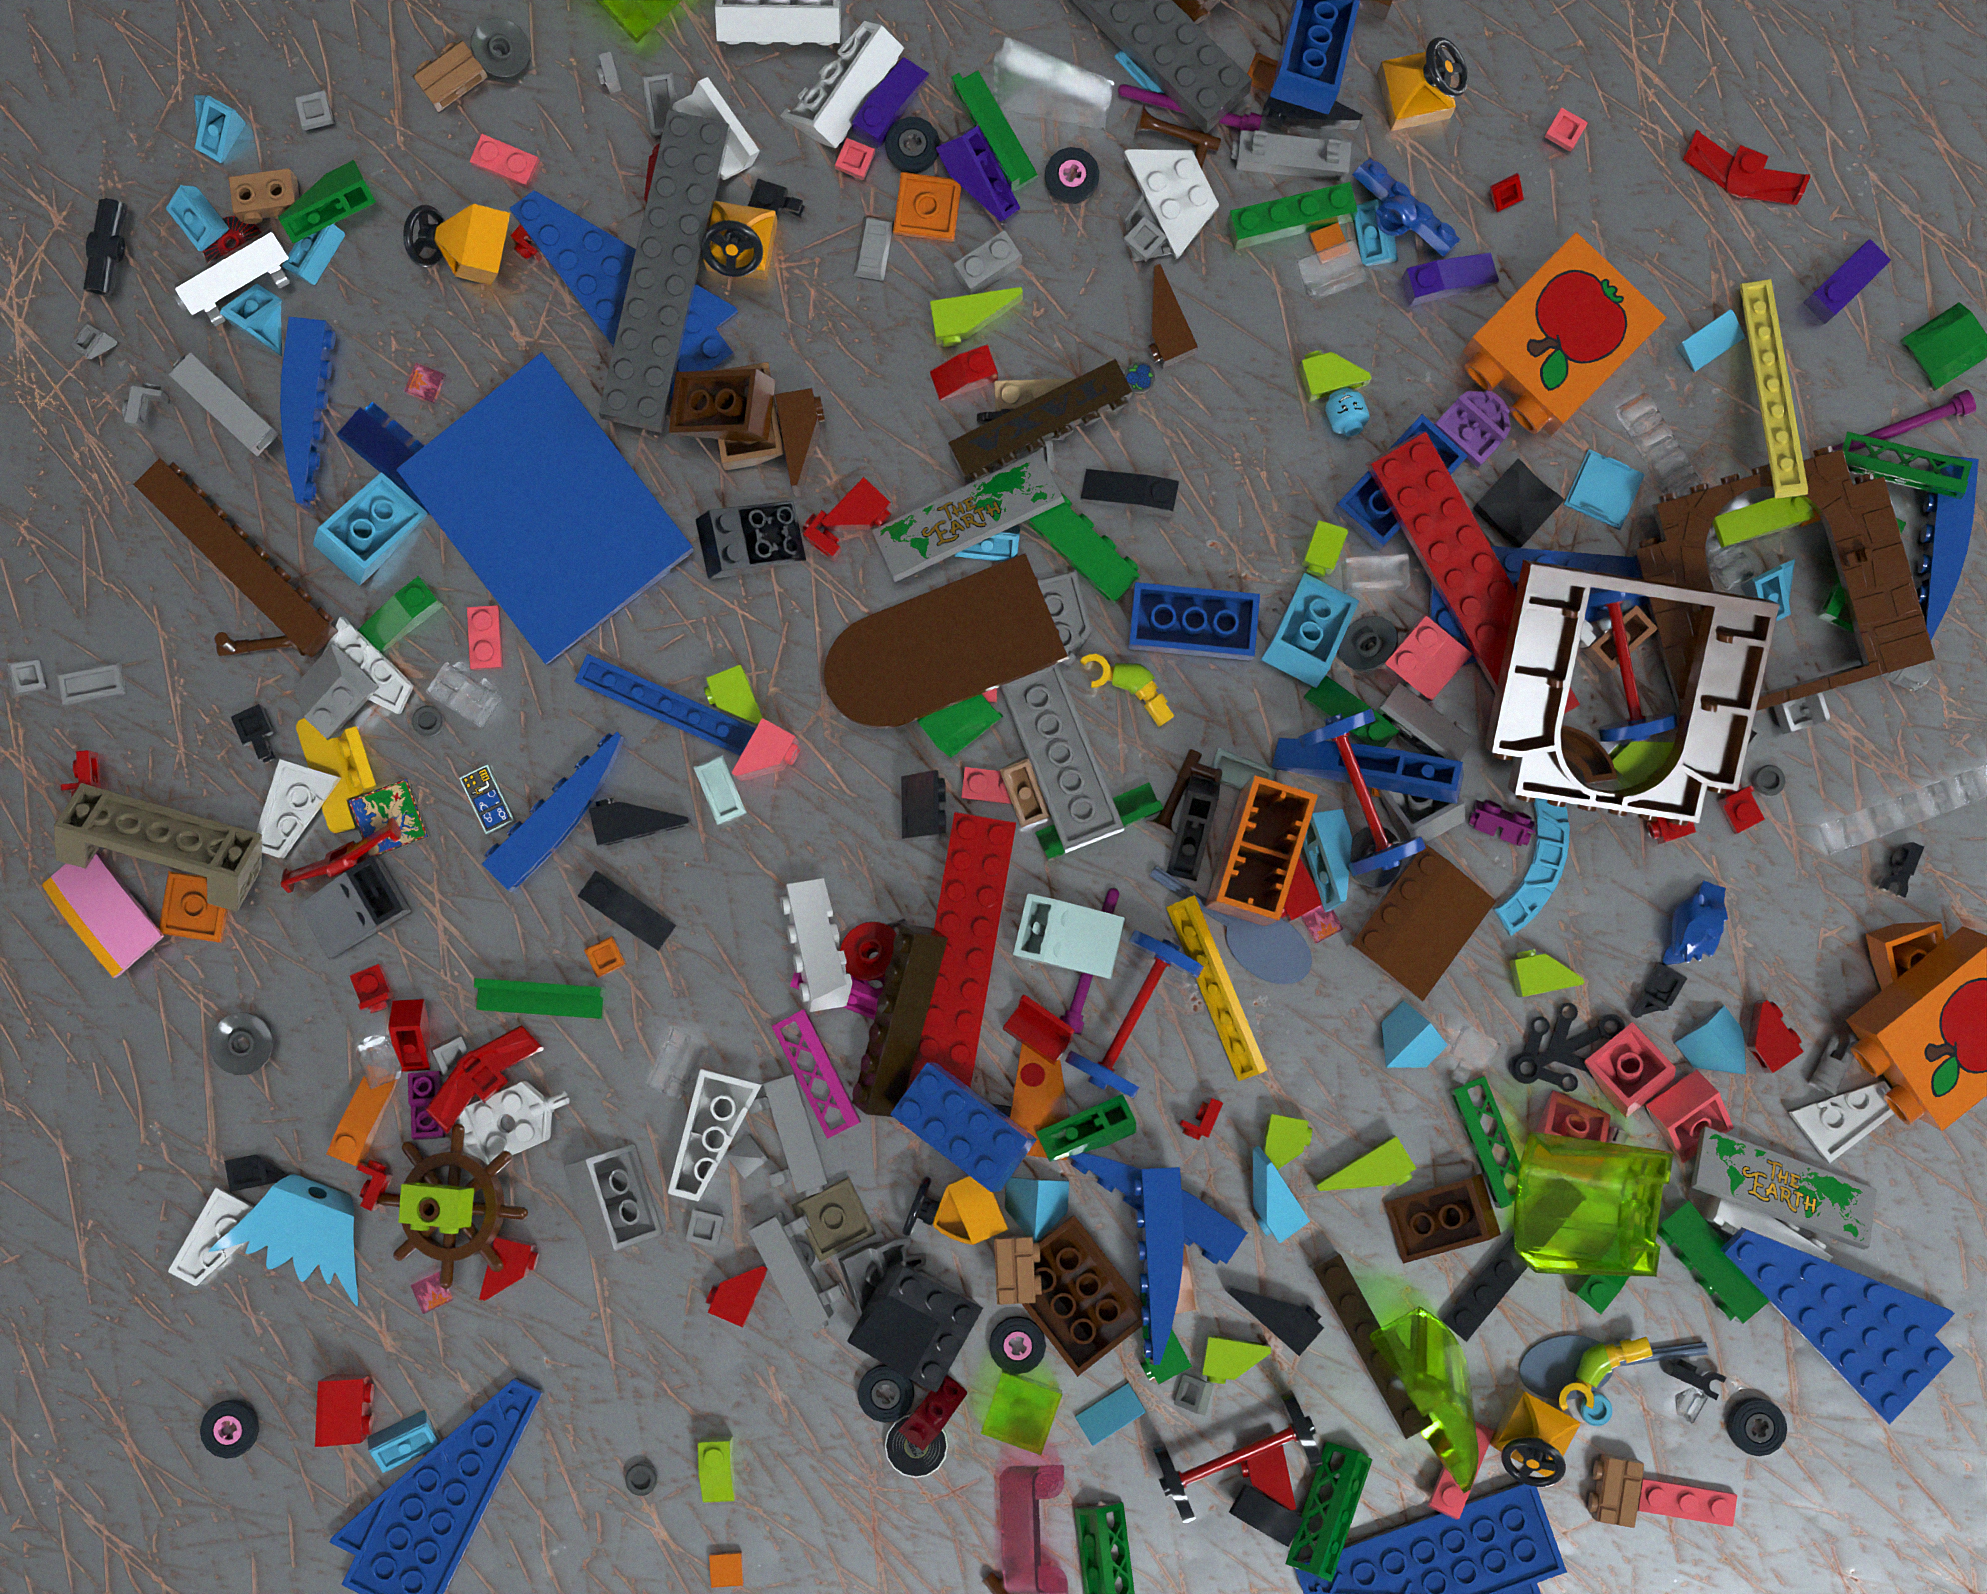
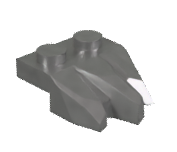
(868, 1264)

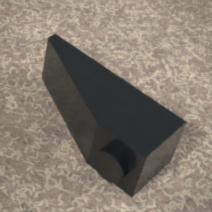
(1298, 117)
(1130, 491)
(624, 822)
(1193, 828)
(626, 910)
(1283, 1318)

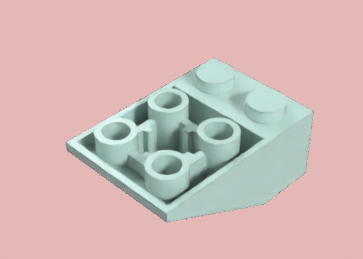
(1068, 936)

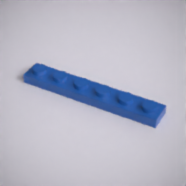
(664, 705)

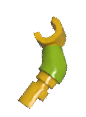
(1137, 681)
(1599, 1361)

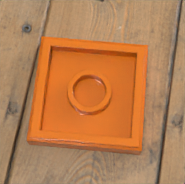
(927, 207)
(187, 911)

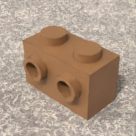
(263, 194)

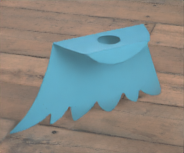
(301, 1228)

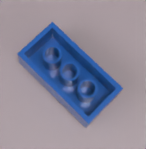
(1314, 53)
(1365, 505)
(1194, 621)
(963, 1127)

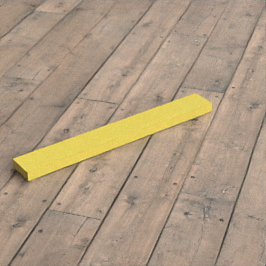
(1773, 389)

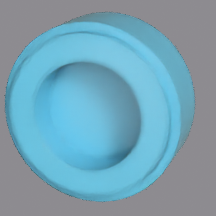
(1599, 1414)

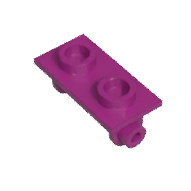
(1492, 815)

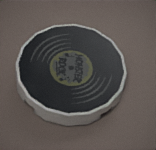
(910, 1459)

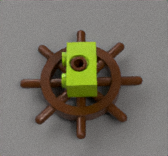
(450, 1206)

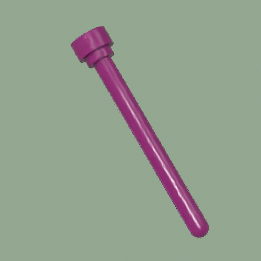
(1245, 123)
(1961, 404)
(1073, 1016)

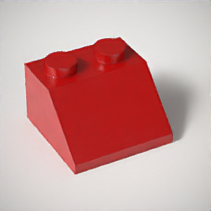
(343, 1410)

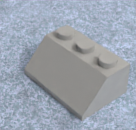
(1424, 724)
(613, 1200)

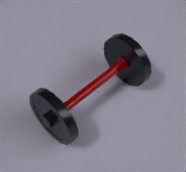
(1300, 1430)

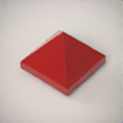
(1507, 192)

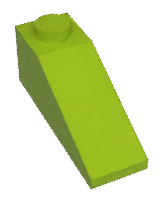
(965, 315)
(1761, 519)
(1376, 1167)

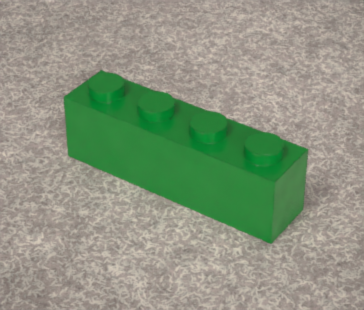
(1292, 215)
(1086, 551)
(1700, 1251)

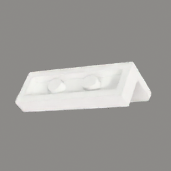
(709, 104)

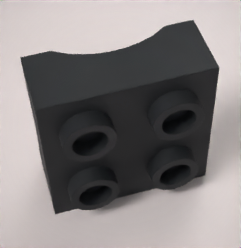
(1518, 504)

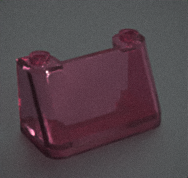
(1020, 1529)

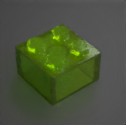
(1021, 1412)

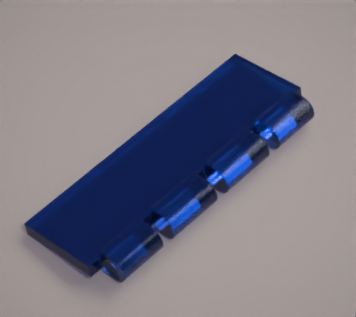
(380, 445)

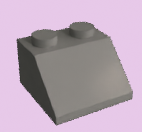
(333, 691)
(1422, 816)

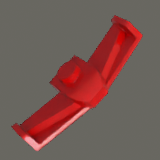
(1744, 172)
(342, 858)
(480, 1074)

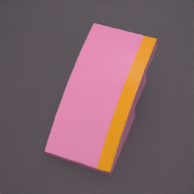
(103, 913)

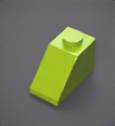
(1328, 372)
(1323, 548)
(733, 694)
(1638, 760)
(1540, 974)
(1285, 1138)
(1230, 1357)
(716, 1469)

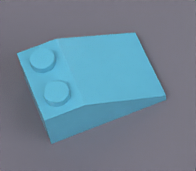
(368, 528)
(1310, 630)

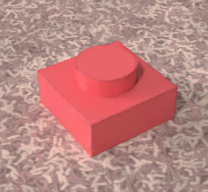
(1566, 129)
(855, 159)

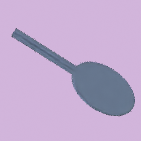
(1269, 952)
(1554, 1363)

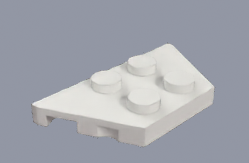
(1174, 192)

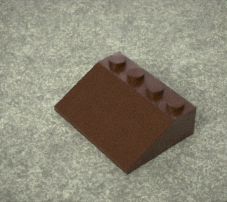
(1421, 922)
(1083, 1299)

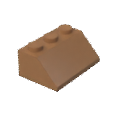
(751, 453)

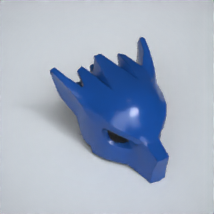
(1697, 925)

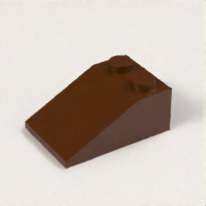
(722, 404)
(800, 428)
(1442, 1218)

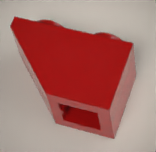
(1770, 1039)

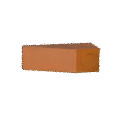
(360, 1122)

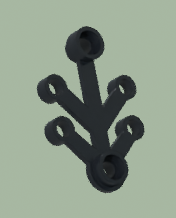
(1560, 1049)

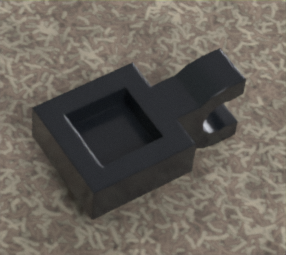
(773, 197)
(253, 729)
(1905, 861)
(1687, 1373)

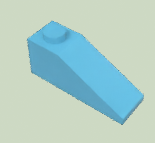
(1328, 853)
(1274, 1201)

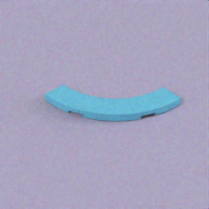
(1544, 870)

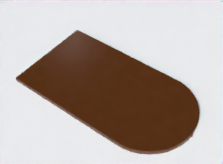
(943, 647)

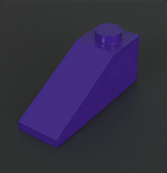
(888, 102)
(977, 171)
(1448, 277)
(1847, 281)

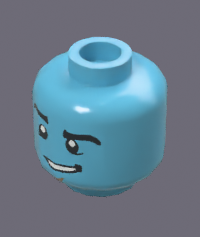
(1347, 412)

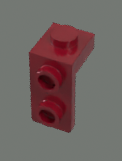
(933, 1413)

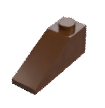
(1169, 330)

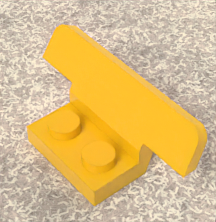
(342, 758)

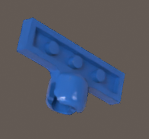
(1403, 211)

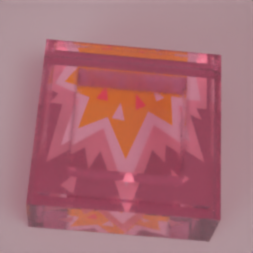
(425, 383)
(1321, 923)
(430, 1293)

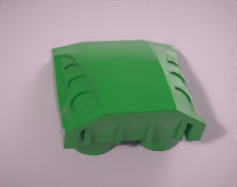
(1948, 345)
(959, 724)

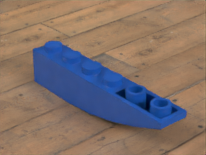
(303, 399)
(1945, 544)
(1380, 767)
(552, 819)
(1201, 1223)
(1161, 1251)

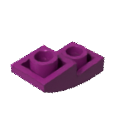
(421, 1091)

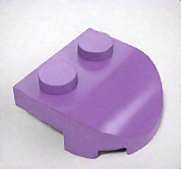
(1476, 424)

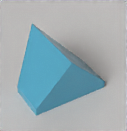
(216, 127)
(258, 315)
(1773, 586)
(1410, 1039)
(1715, 1043)
(1036, 1203)

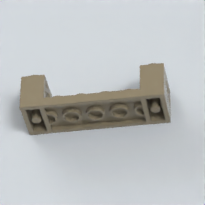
(161, 835)

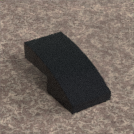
(1266, 1515)

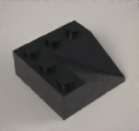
(915, 1324)

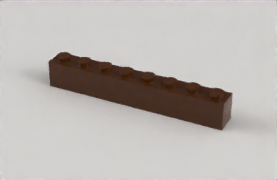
(235, 557)

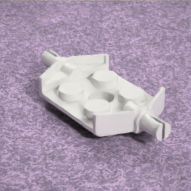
(531, 1115)

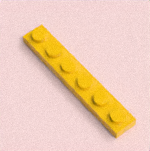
(1217, 989)

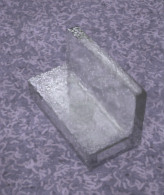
(1332, 270)

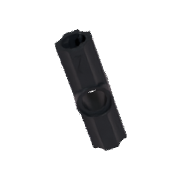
(105, 247)

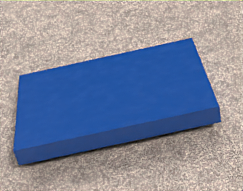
(545, 509)

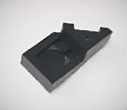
(1659, 990)
(251, 1172)

